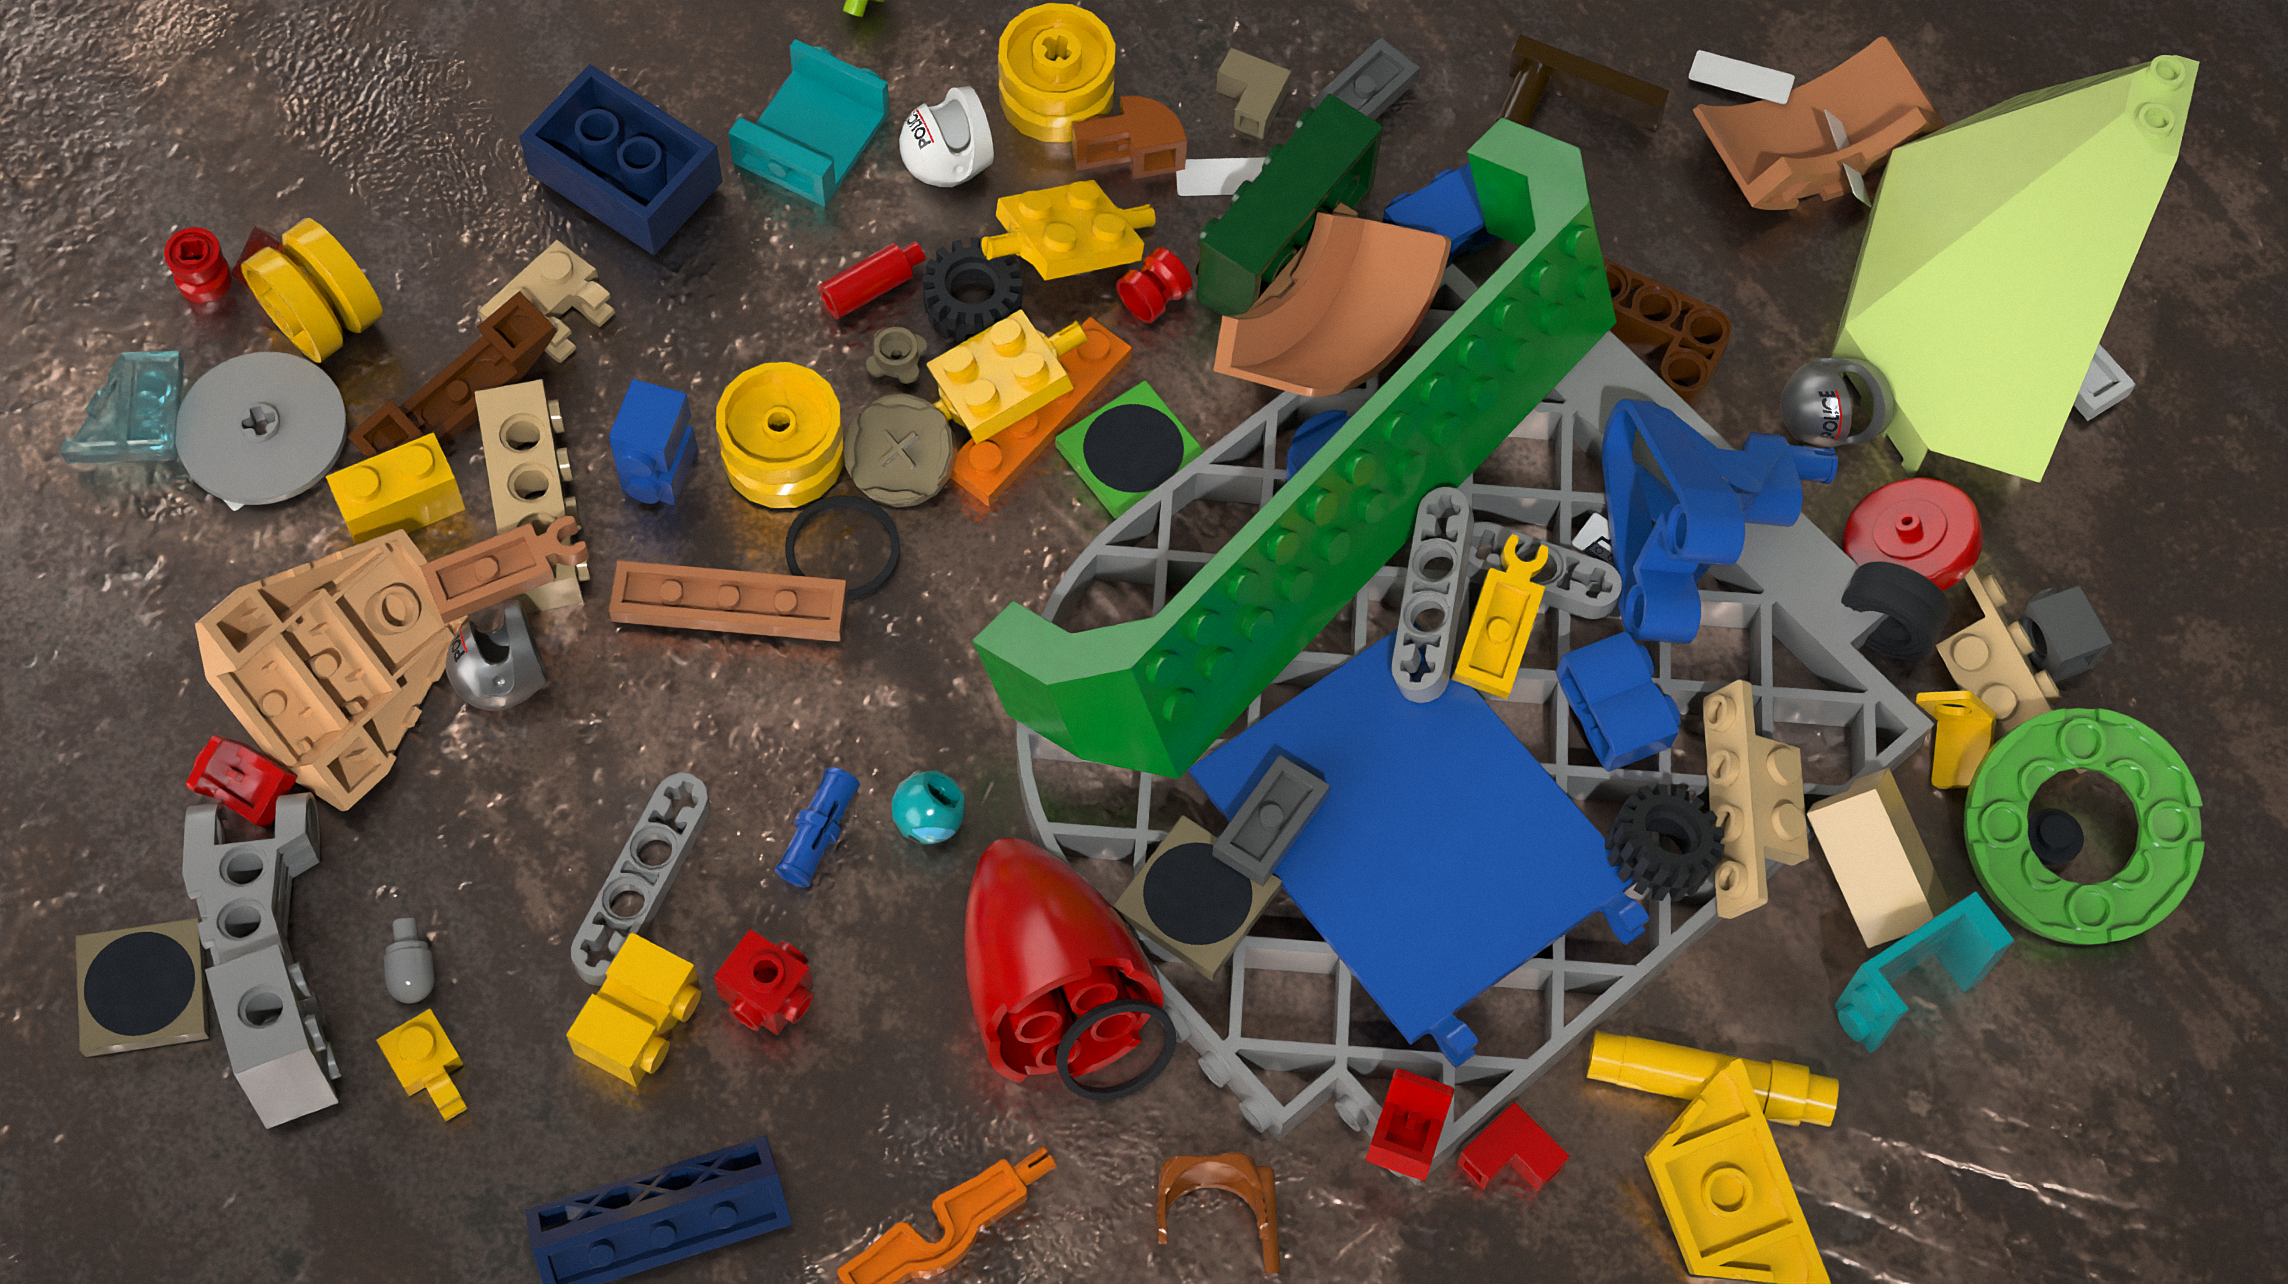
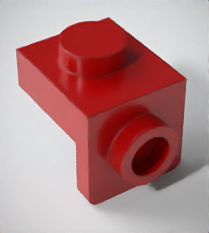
(240, 779)
(1410, 1124)

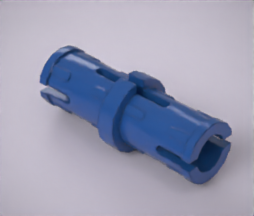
(817, 827)

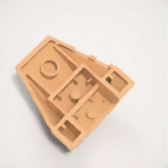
(331, 662)

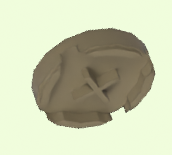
(900, 450)

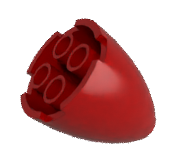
(1040, 928)

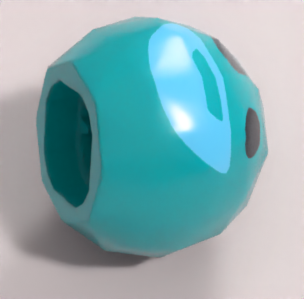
(928, 807)

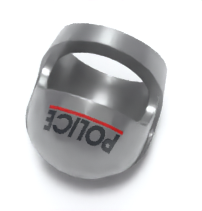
(1819, 406)
(496, 665)

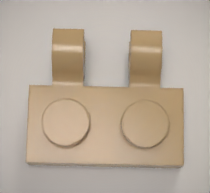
(553, 286)

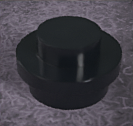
(2055, 836)

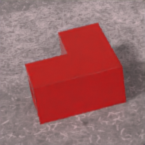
(1516, 1142)

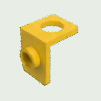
(1961, 735)

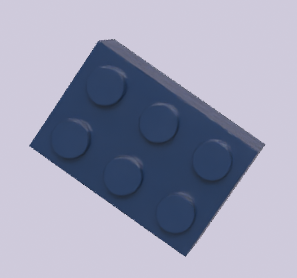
(621, 159)

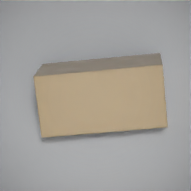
(1878, 858)

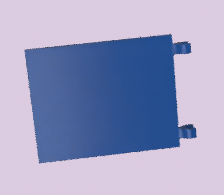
(1436, 846)

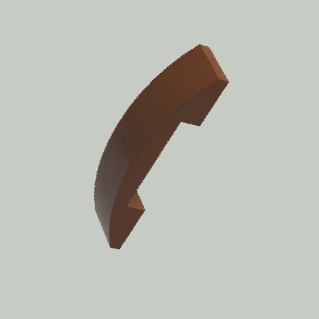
(447, 403)

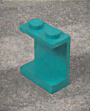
(813, 124)
(1963, 939)

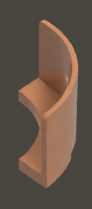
(1789, 147)
(1347, 313)

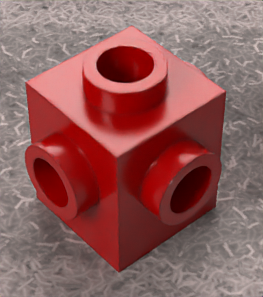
(765, 983)

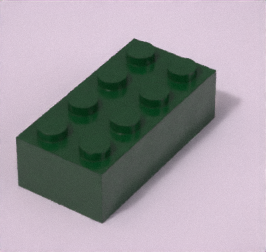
(1273, 217)

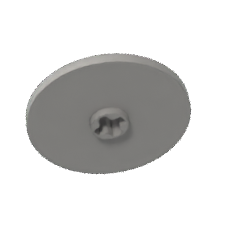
(302, 435)

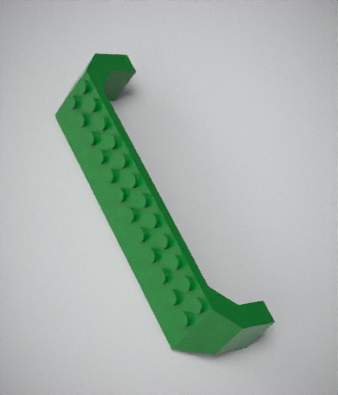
(1172, 683)

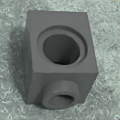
(2064, 632)

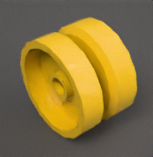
(1055, 70)
(312, 289)
(780, 434)

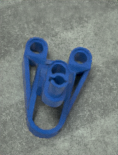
(1700, 520)

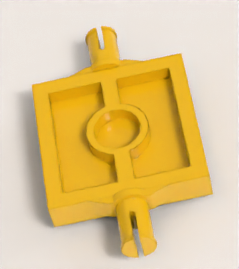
(1068, 230)
(1002, 374)

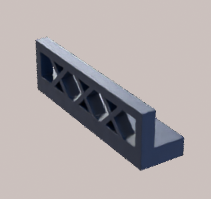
(659, 1222)

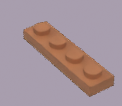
(728, 600)

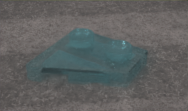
(133, 412)

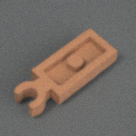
(500, 568)

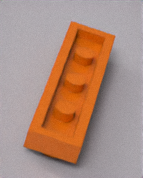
(996, 462)

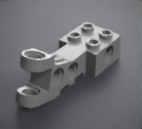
(257, 989)

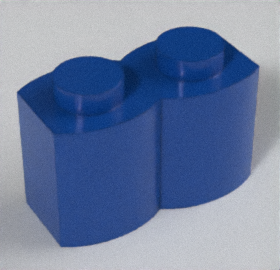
(1618, 701)

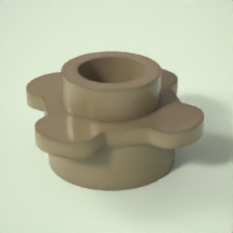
(896, 340)

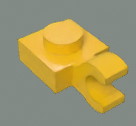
(423, 1059)

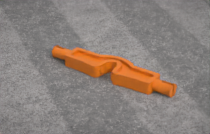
(961, 1214)

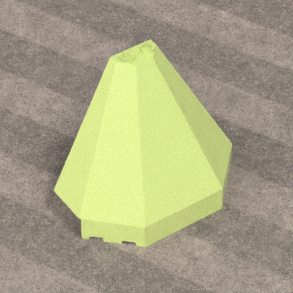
(2005, 259)

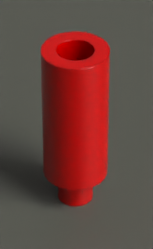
(869, 278)

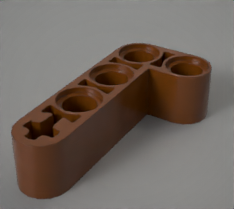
(1672, 336)

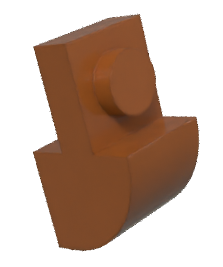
(1142, 135)

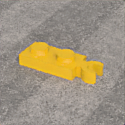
(1501, 623)

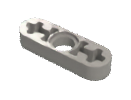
(1561, 559)

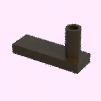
(1547, 68)

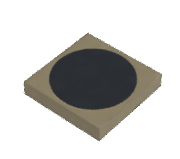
(1194, 900)
(141, 987)

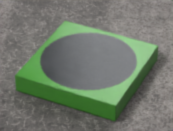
(1128, 448)

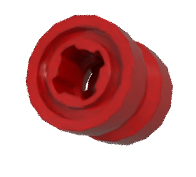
(198, 264)
(1154, 285)

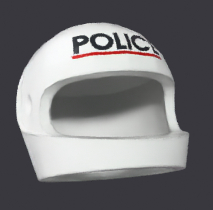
(947, 141)

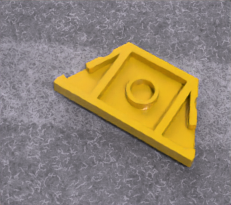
(1731, 1189)

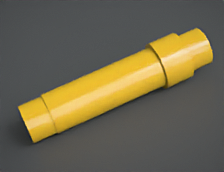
(1783, 1089)

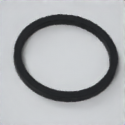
(855, 502)
(1097, 1014)

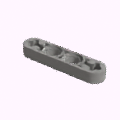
(1427, 593)
(634, 875)

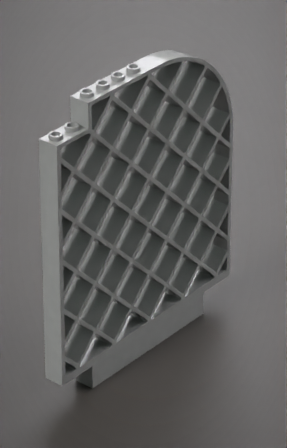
(1781, 585)

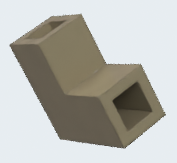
(1257, 86)

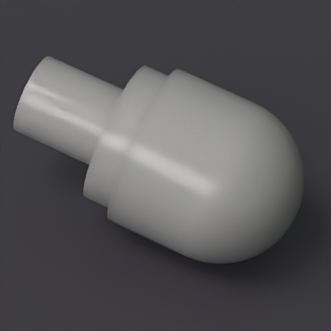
(408, 964)

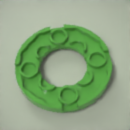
(2164, 804)

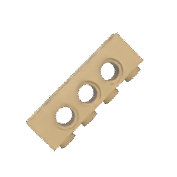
(507, 420)

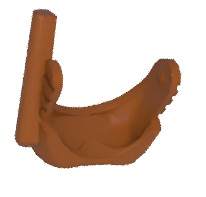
(1230, 1172)

